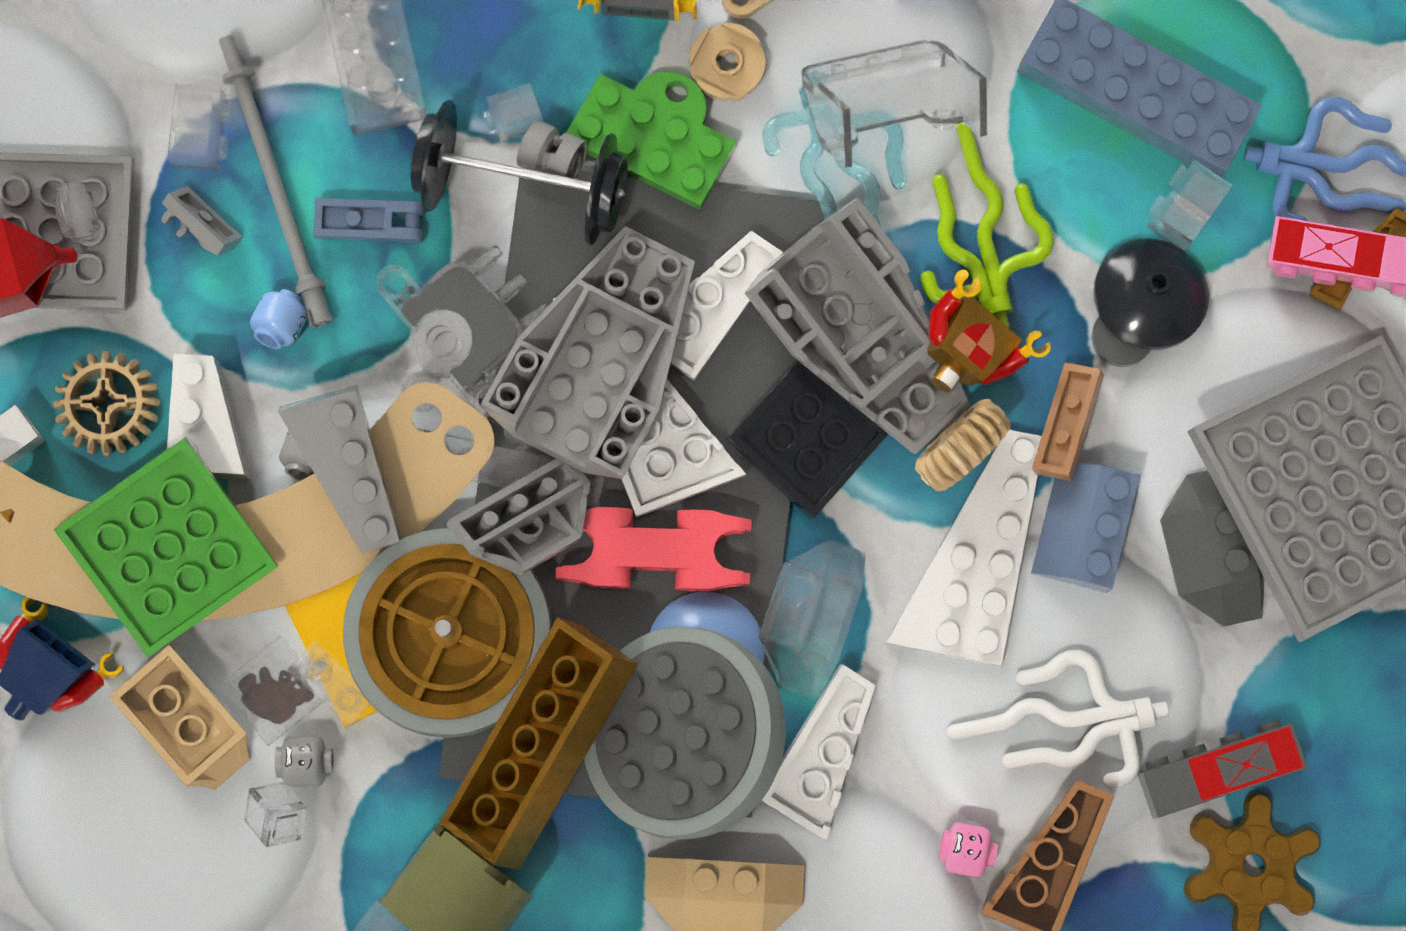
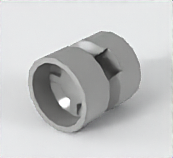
(549, 152)

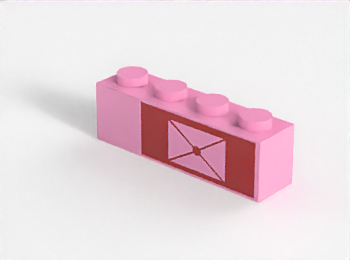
(1338, 254)

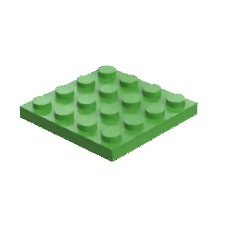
(166, 547)

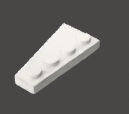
(718, 301)

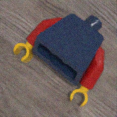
(45, 669)

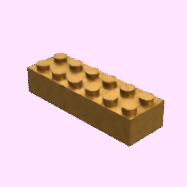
(538, 744)

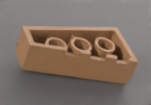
(1049, 872)

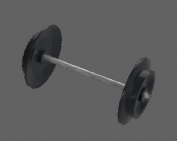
(435, 154)

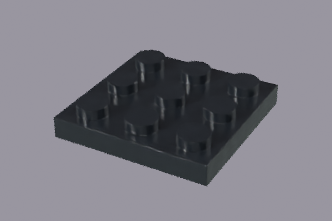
(806, 438)

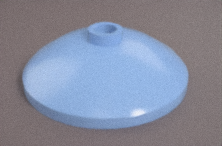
(714, 613)

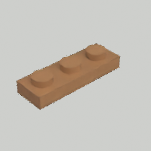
(1068, 421)

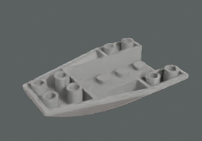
(597, 358)

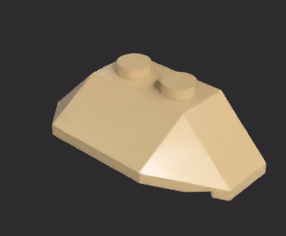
(723, 893)

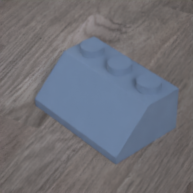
(1086, 527)

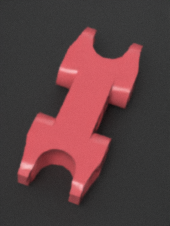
(684, 550)

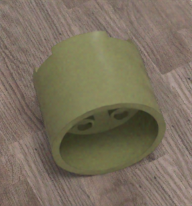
(454, 889)

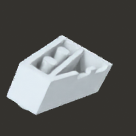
(204, 415)

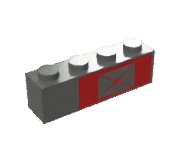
(1221, 770)

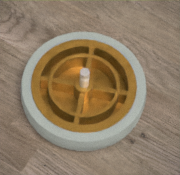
(442, 635)

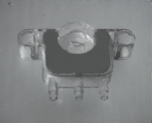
(467, 305)

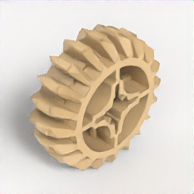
(105, 384)
(962, 445)

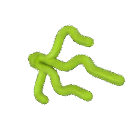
(995, 276)

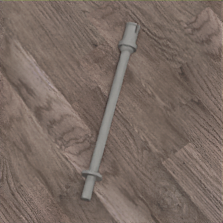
(309, 285)

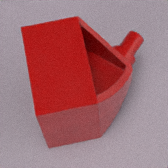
(26, 267)

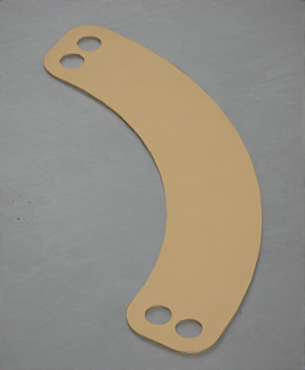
(293, 523)

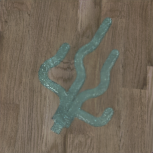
(856, 171)

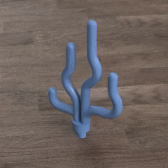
(1291, 162)

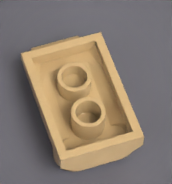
(183, 721)

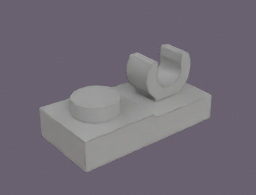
(201, 220)

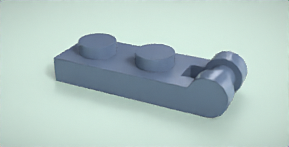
(367, 220)

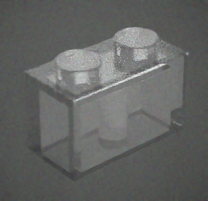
(197, 127)

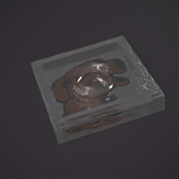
(269, 693)

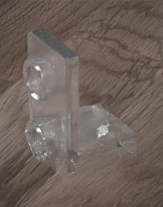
(329, 683)

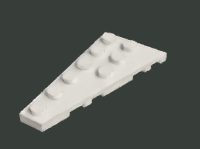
(676, 458)
(973, 579)

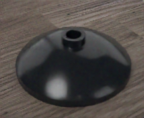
(1137, 309)

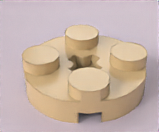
(734, 83)

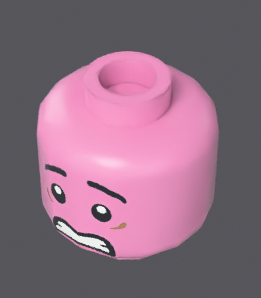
(967, 850)

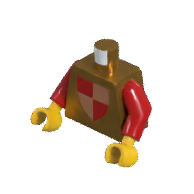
(972, 342)

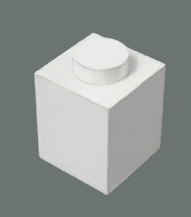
(17, 435)

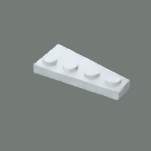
(820, 754)

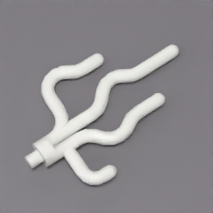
(1117, 716)

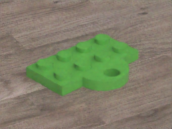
(661, 137)

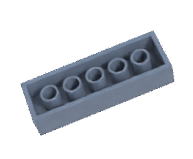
(1138, 87)

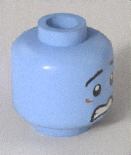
(278, 319)

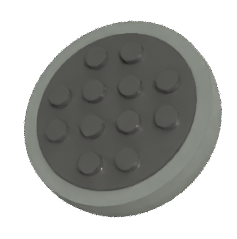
(689, 735)

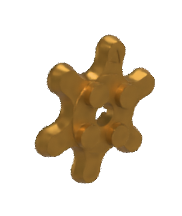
(1225, 870)

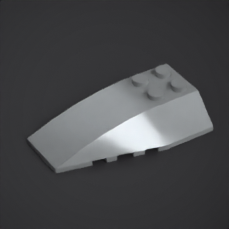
(859, 324)

